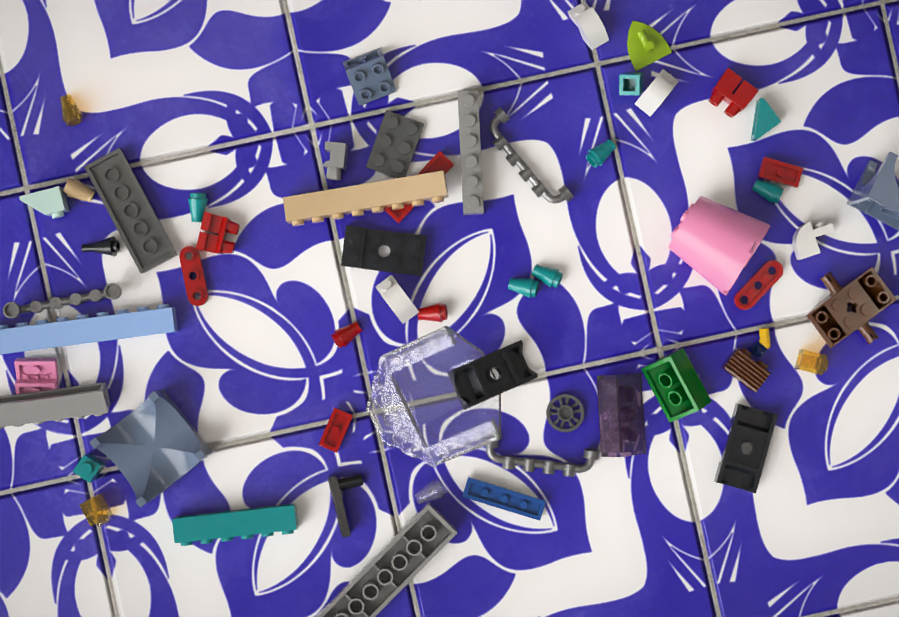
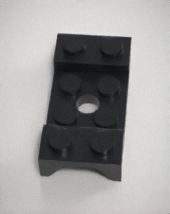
(363, 244)
(474, 381)
(751, 427)

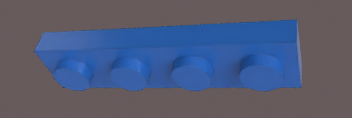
(504, 498)

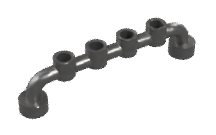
(514, 159)
(111, 291)
(549, 466)

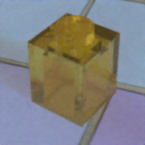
(811, 362)
(96, 510)

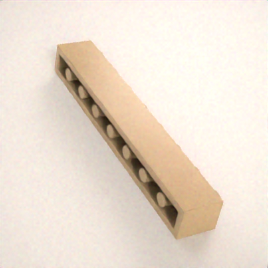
(365, 197)

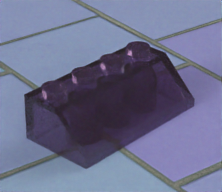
(621, 415)

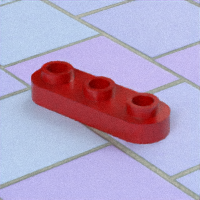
(766, 280)
(198, 284)

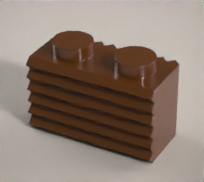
(745, 369)

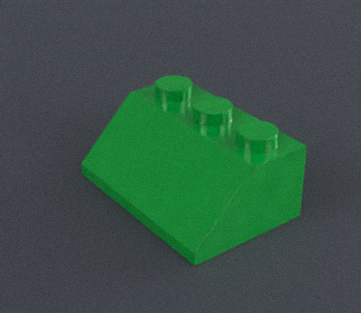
(676, 385)

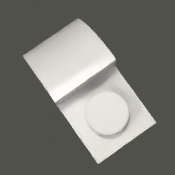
(589, 25)
(656, 92)
(805, 241)
(397, 299)

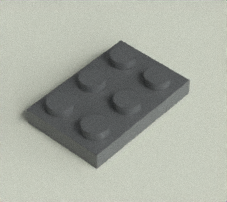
(395, 145)

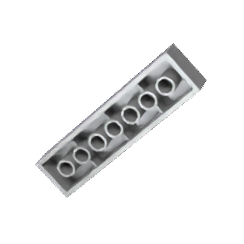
(393, 566)

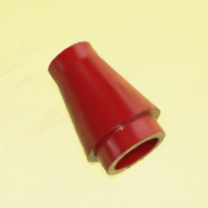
(435, 312)
(346, 334)

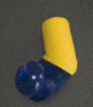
(763, 344)

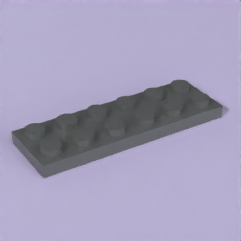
(130, 210)

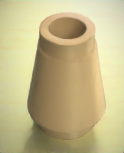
(78, 190)

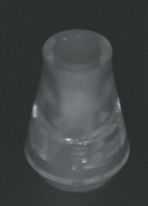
(431, 491)

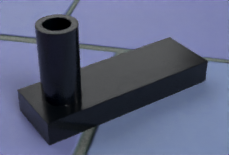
(337, 485)

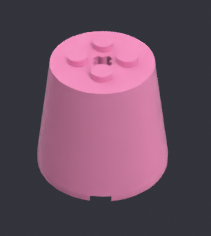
(717, 241)

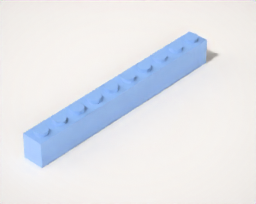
(88, 330)

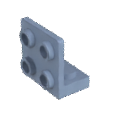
(369, 76)

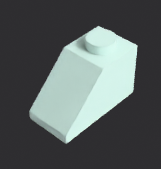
(49, 201)

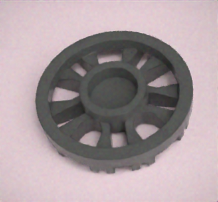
(565, 413)

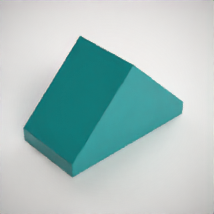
(764, 119)

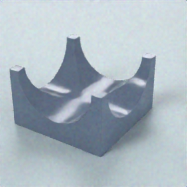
(878, 193)
(153, 446)

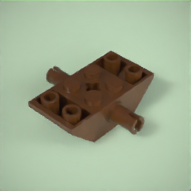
(867, 297)

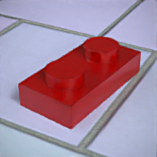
(780, 172)
(335, 429)

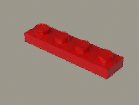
(437, 163)

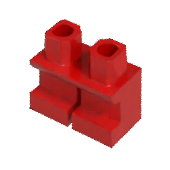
(723, 91)
(216, 243)

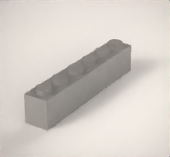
(470, 152)
(54, 405)

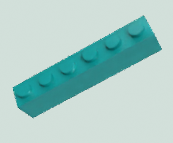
(235, 523)

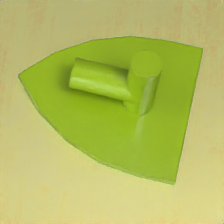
(645, 45)

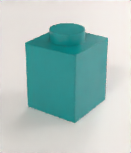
(631, 83)
(89, 467)

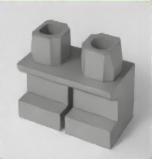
(337, 161)

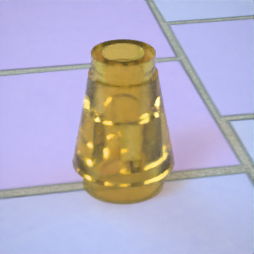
(70, 111)

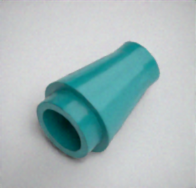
(599, 154)
(769, 191)
(197, 206)
(547, 275)
(525, 287)

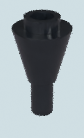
(107, 246)

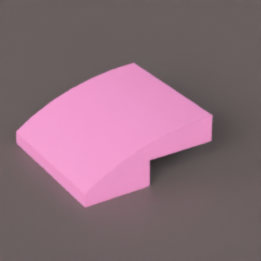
(36, 374)

